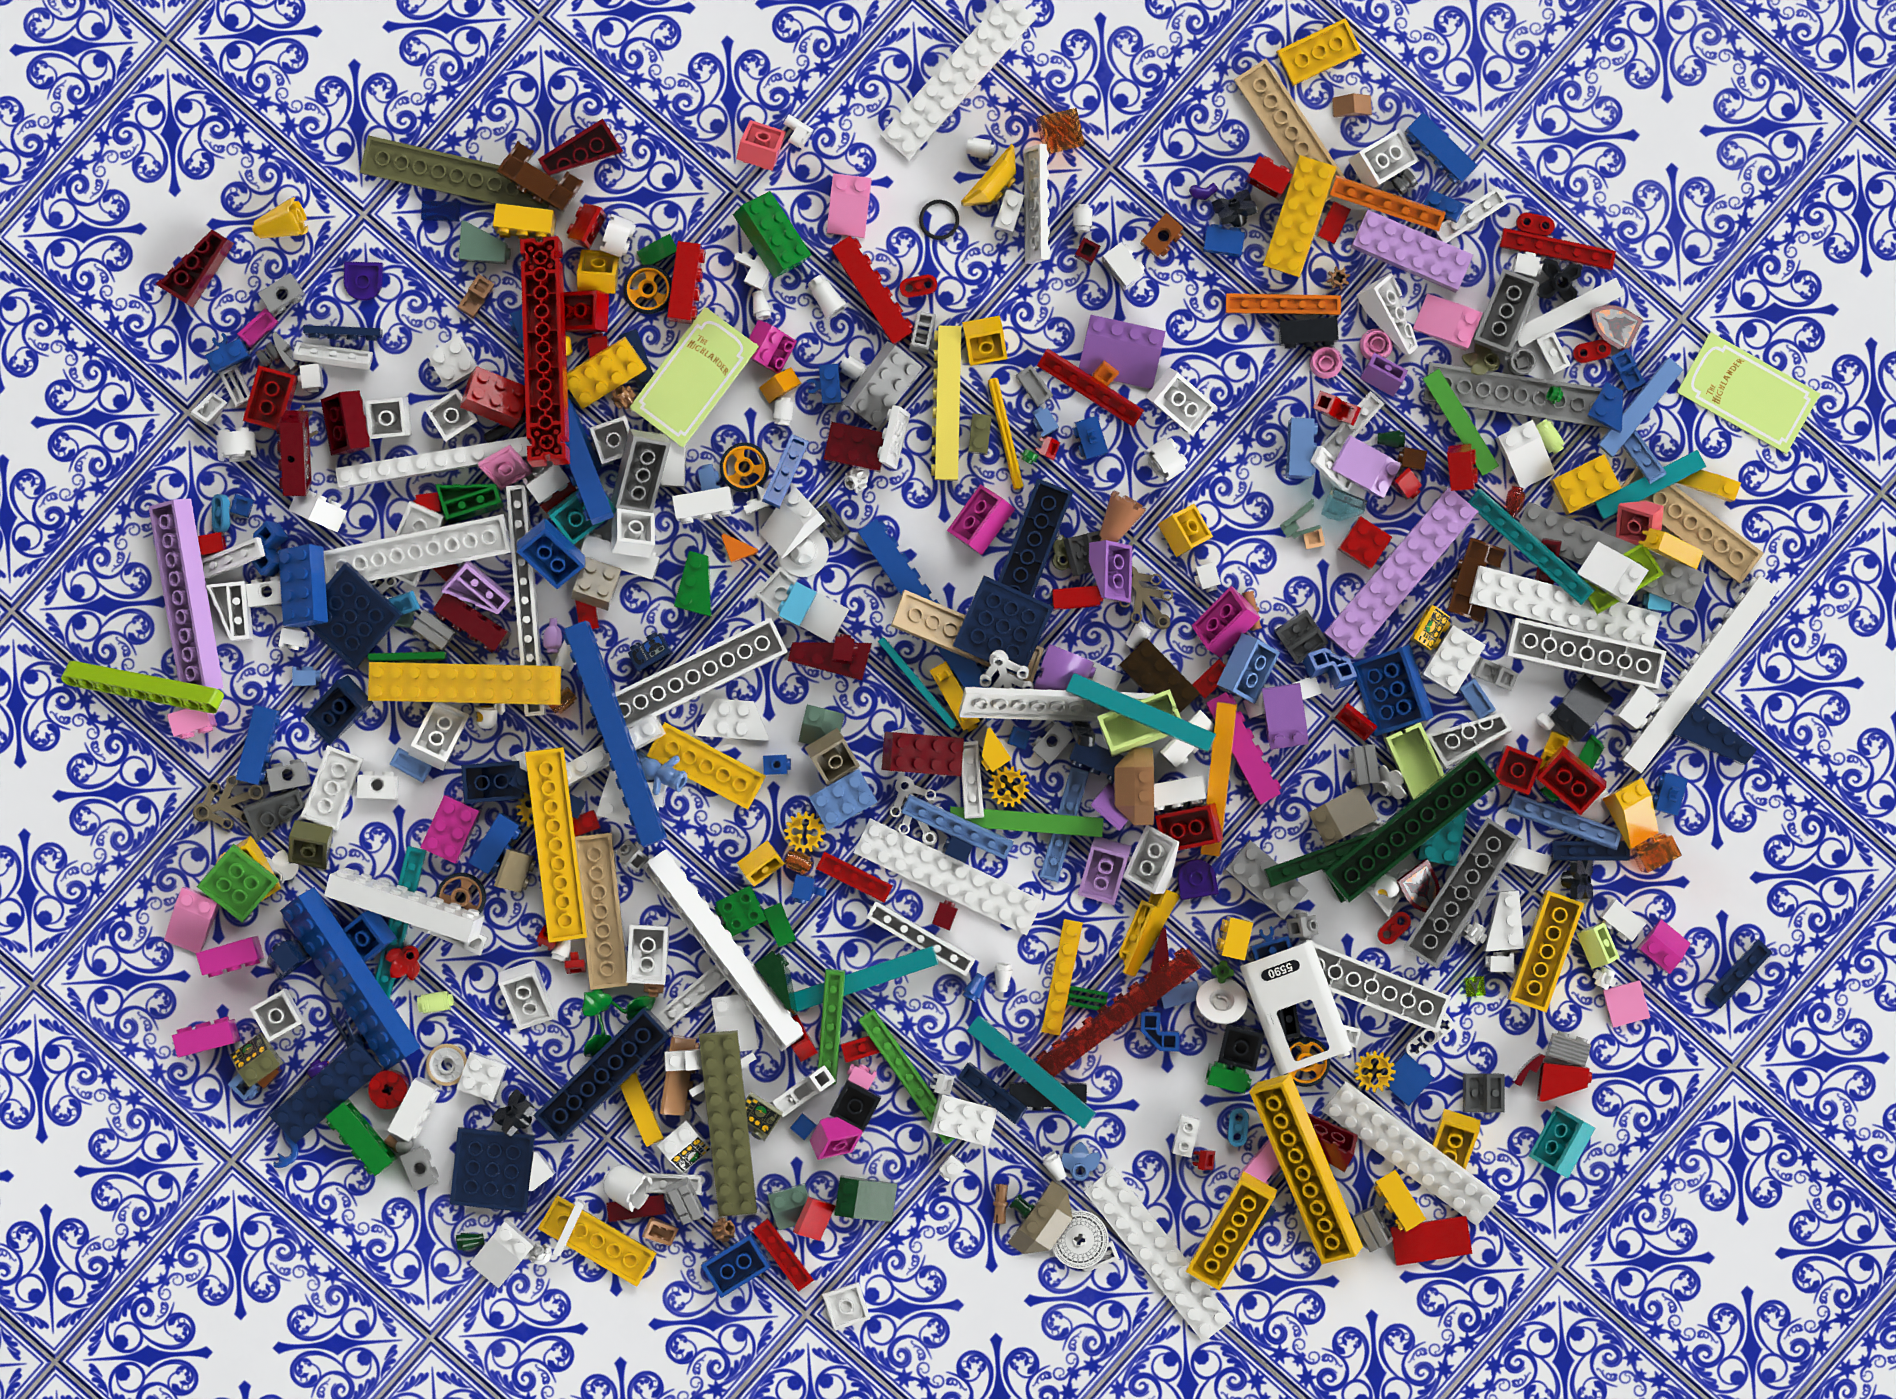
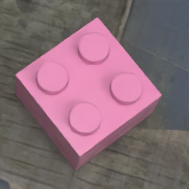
(188, 721)

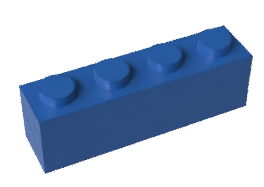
(1440, 148)
(258, 744)

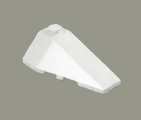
(1384, 306)

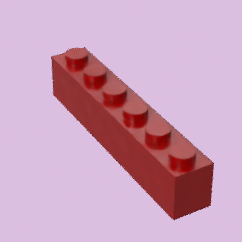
(871, 290)

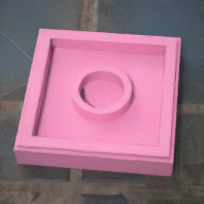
(505, 467)
(1626, 1003)

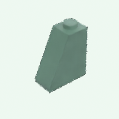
(481, 246)

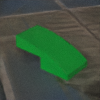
(657, 250)
(779, 925)

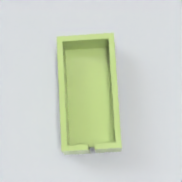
(1125, 734)
(1414, 758)

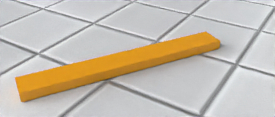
(1220, 767)

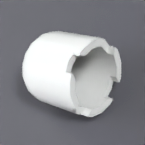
(627, 1186)

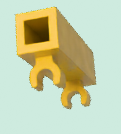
(1672, 547)
(953, 694)

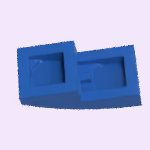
(1627, 370)

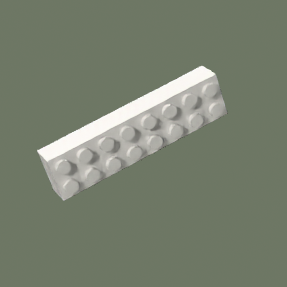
(1585, 653)
(404, 905)
(1382, 989)

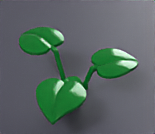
(599, 1002)

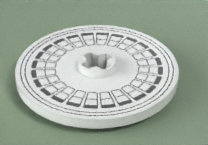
(1088, 1252)

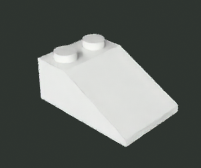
(1383, 159)
(1181, 401)
(1525, 454)
(791, 523)
(1612, 572)
(438, 735)
(611, 802)
(1153, 861)
(647, 954)
(525, 995)
(733, 1014)
(502, 1253)

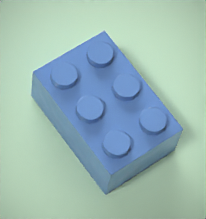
(1301, 448)
(1248, 668)
(843, 799)

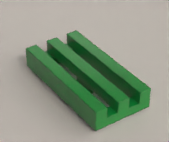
(1071, 995)

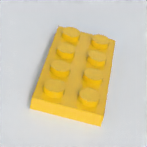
(604, 372)

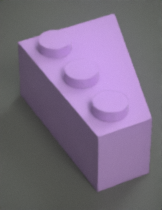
(476, 587)

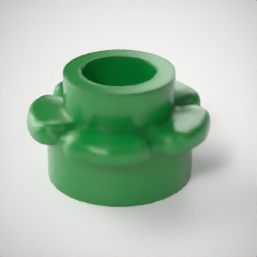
(1554, 394)
(1029, 456)

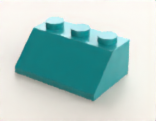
(1562, 1142)

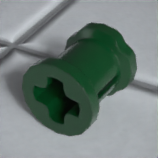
(1021, 1206)

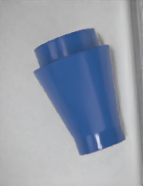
(974, 988)

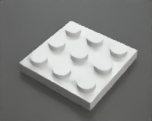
(893, 437)

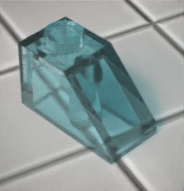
(1342, 505)

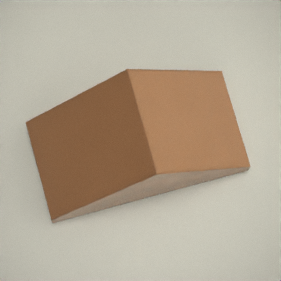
(1352, 105)
(660, 1231)

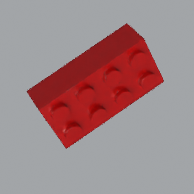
(685, 282)

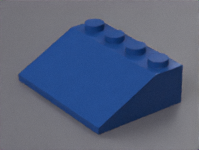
(1393, 690)

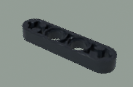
(1083, 733)

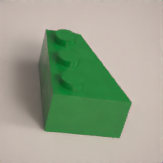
(468, 501)
(694, 588)

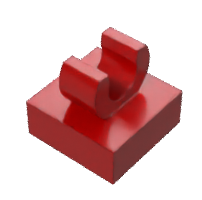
(1049, 447)
(543, 939)
(575, 965)
(1206, 1159)

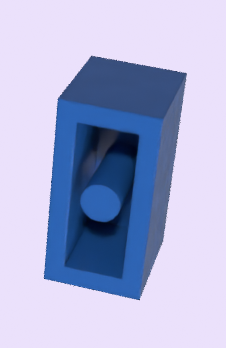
(1224, 241)

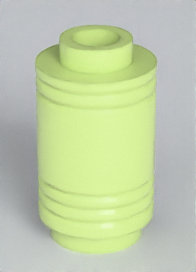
(1550, 436)
(435, 1002)

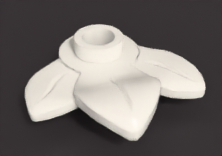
(1391, 783)
(282, 867)

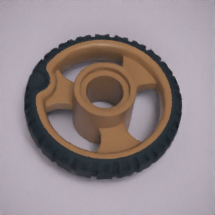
(466, 881)

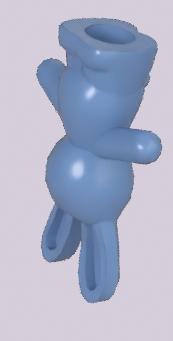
(662, 773)

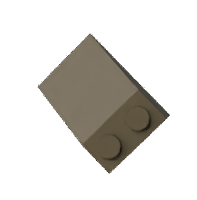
(1343, 815)
(515, 870)

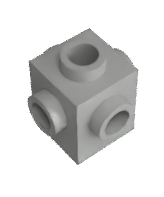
(632, 855)
(1302, 926)

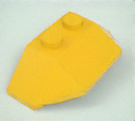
(994, 181)

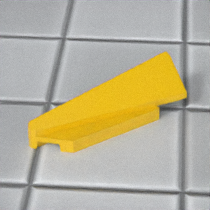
(1145, 929)

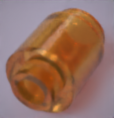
(567, 700)
(798, 862)

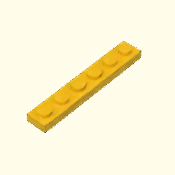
(1062, 977)

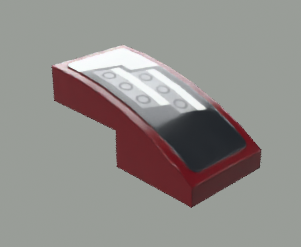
(1532, 1064)

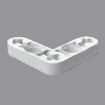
(1440, 1034)

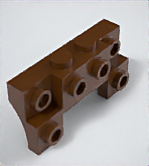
(537, 183)
(1476, 554)

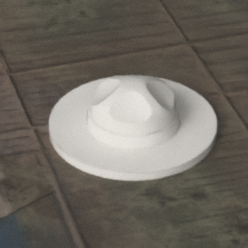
(807, 557)
(1221, 1001)

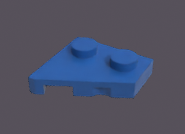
(1608, 407)

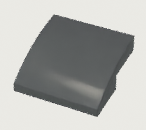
(1078, 552)
(1301, 636)
(1483, 1092)

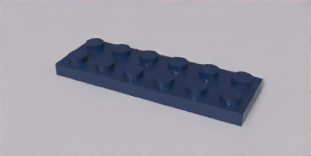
(325, 1091)

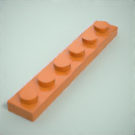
(1387, 203)
(1283, 304)

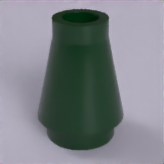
(1392, 439)
(469, 1240)

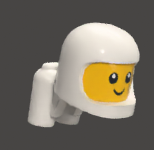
(487, 714)
(1387, 886)

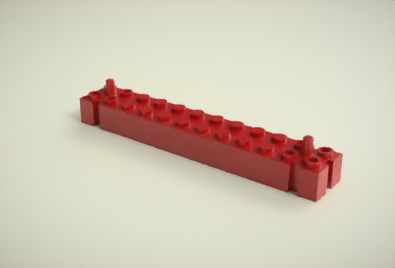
(544, 351)

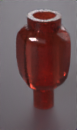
(1515, 500)

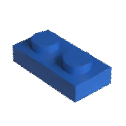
(1451, 206)

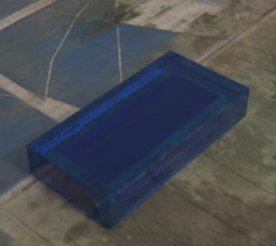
(440, 211)

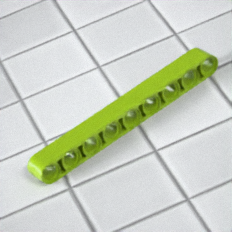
(142, 687)

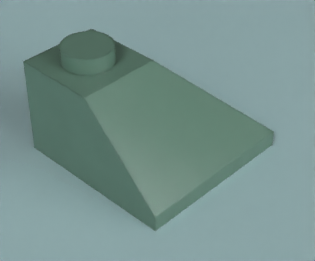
(818, 723)

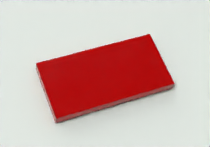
(1432, 1240)

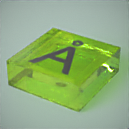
(1474, 986)

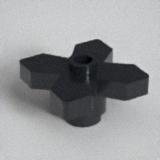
(1235, 209)
(1554, 272)
(1579, 879)
(515, 1114)

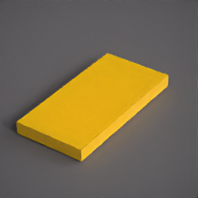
(1319, 52)

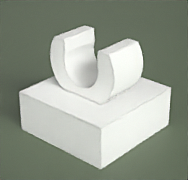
(943, 1084)

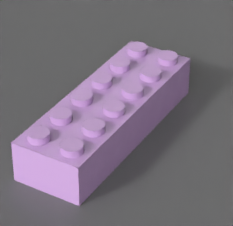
(1411, 251)

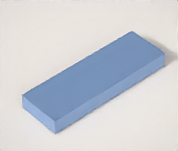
(1643, 458)

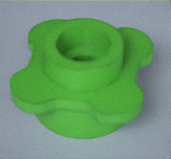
(1227, 971)

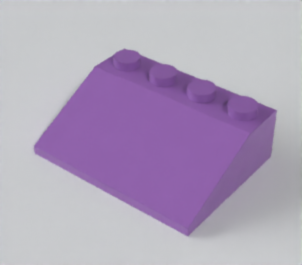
(1126, 347)

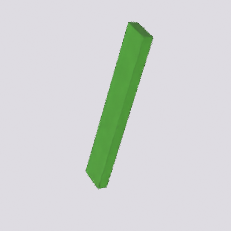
(1459, 420)
(831, 1021)

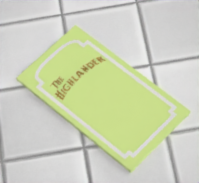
(694, 377)
(1748, 393)

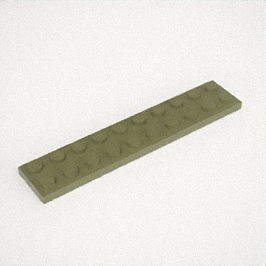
(441, 173)
(728, 1123)

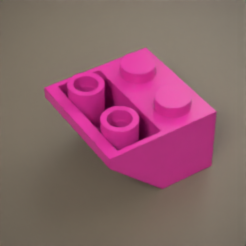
(773, 346)

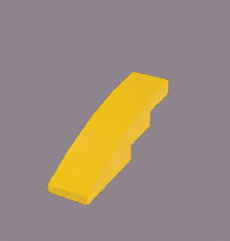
(641, 1110)

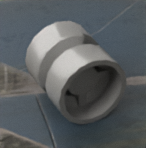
(1521, 362)

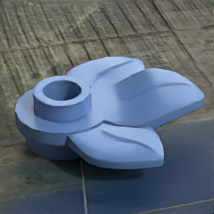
(1080, 1158)

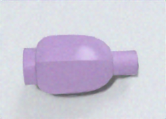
(552, 637)

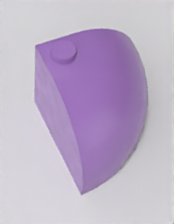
(1059, 668)

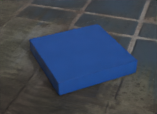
(1409, 1079)

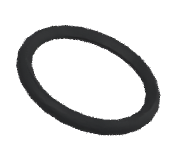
(939, 202)

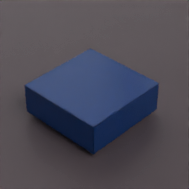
(242, 505)
(1019, 737)
(803, 1126)

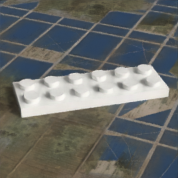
(1035, 204)

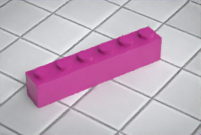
(1248, 755)

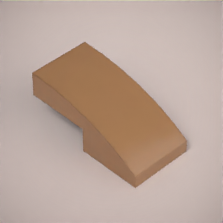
(476, 296)

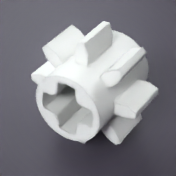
(856, 480)
(1475, 933)
(1604, 978)

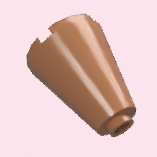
(1120, 517)

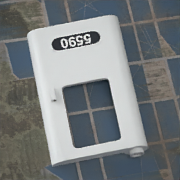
(1288, 980)

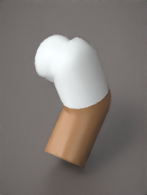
(398, 1147)

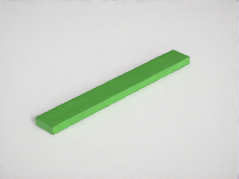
(1036, 822)
(901, 1066)

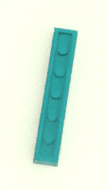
(1641, 488)
(917, 683)

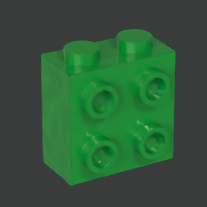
(740, 911)
(1227, 1078)

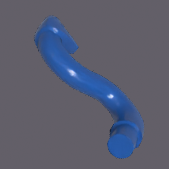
(285, 1161)

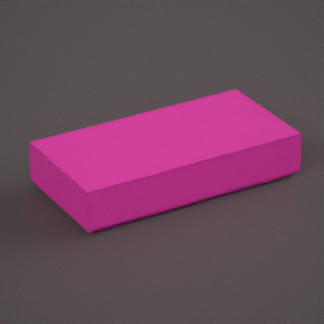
(258, 328)

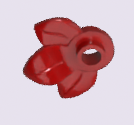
(401, 964)

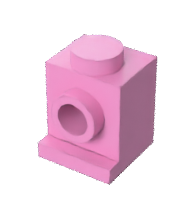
(861, 1076)

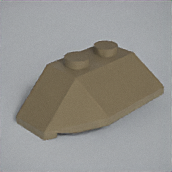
(1044, 1222)

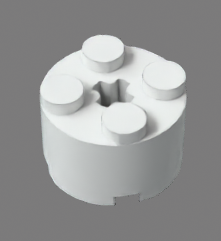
(616, 236)
(236, 445)
(1165, 459)

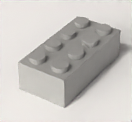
(1506, 312)
(882, 384)
(640, 471)
(1249, 868)

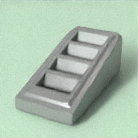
(917, 347)

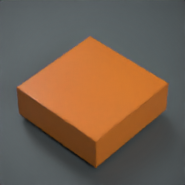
(1105, 373)

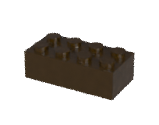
(1157, 674)

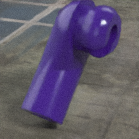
(1203, 193)

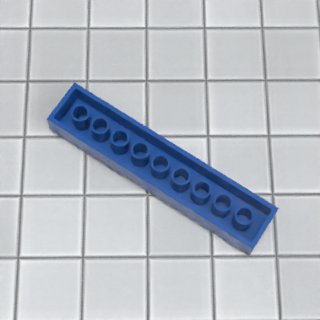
(350, 978)

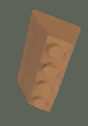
(678, 1083)

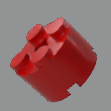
(378, 1084)

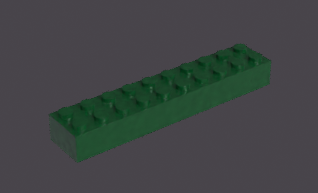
(1411, 826)

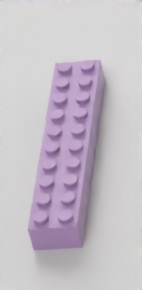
(1400, 572)
(185, 593)

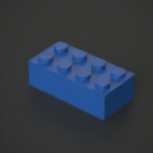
(303, 586)

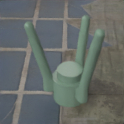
(1290, 526)

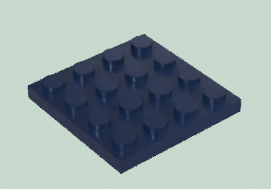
(356, 616)
(1002, 621)
(492, 1169)

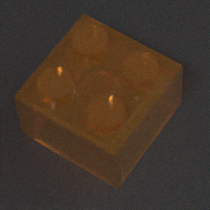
(1060, 131)
(1656, 853)

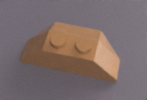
(1135, 786)

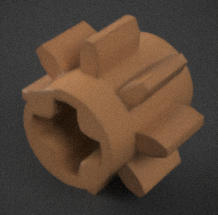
(1341, 273)
(623, 397)
(653, 989)
(723, 1230)

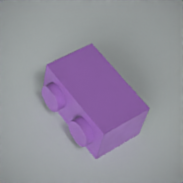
(1383, 374)

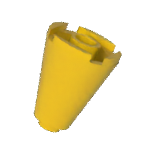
(282, 221)

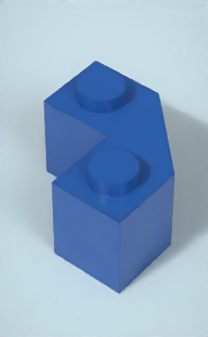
(272, 538)
(1338, 668)
(1159, 1038)

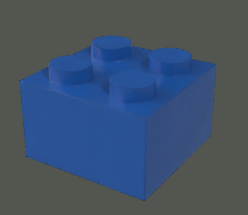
(369, 934)

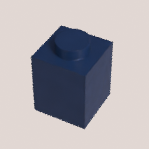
(957, 849)

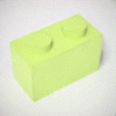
(1598, 945)

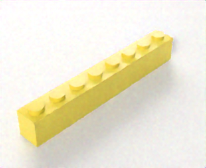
(948, 403)

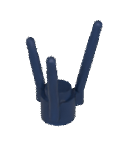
(353, 1037)

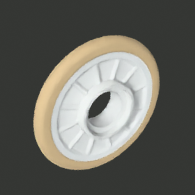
(435, 1069)

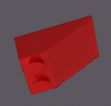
(587, 225)
(586, 311)

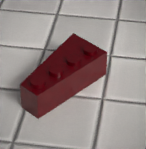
(584, 148)
(196, 269)
(471, 621)
(819, 656)
(1335, 1141)

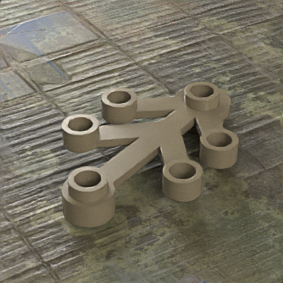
(1143, 594)
(224, 803)

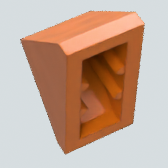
(736, 549)

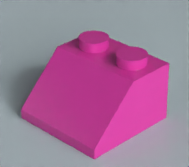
(1664, 946)
(834, 1138)

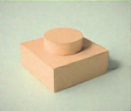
(1314, 539)

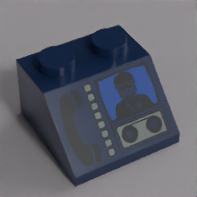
(649, 652)

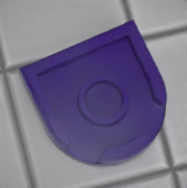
(363, 279)
(1196, 879)

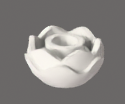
(540, 1254)

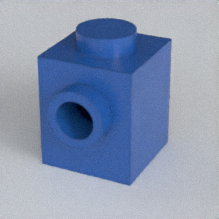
(776, 764)

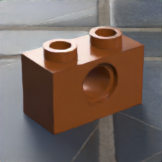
(1167, 225)

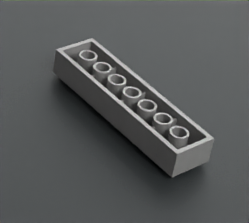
(1462, 893)

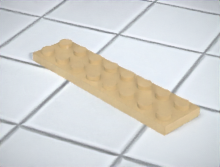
(1282, 117)
(1703, 530)
(940, 627)
(602, 911)

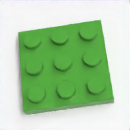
(237, 883)

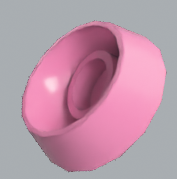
(1375, 341)
(1326, 362)

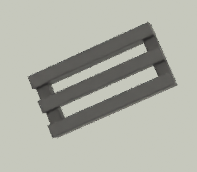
(840, 534)

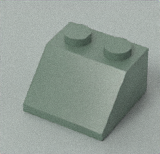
(788, 1205)

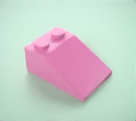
(849, 205)
(1447, 321)
(191, 920)

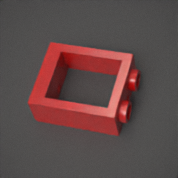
(1076, 597)

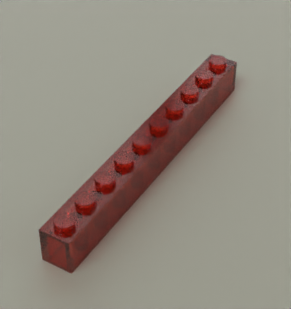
(1120, 1012)

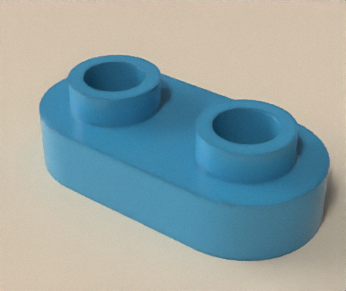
(220, 513)
(1238, 1127)

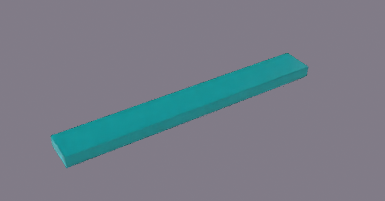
(1531, 547)
(1141, 712)
(409, 878)
(871, 976)
(1031, 1072)

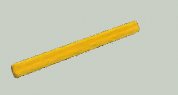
(1005, 433)

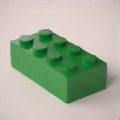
(772, 234)
(361, 1137)

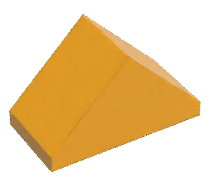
(779, 385)

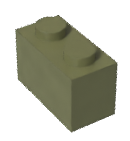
(979, 434)

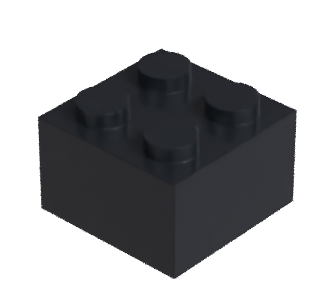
(1241, 1046)
(855, 1105)

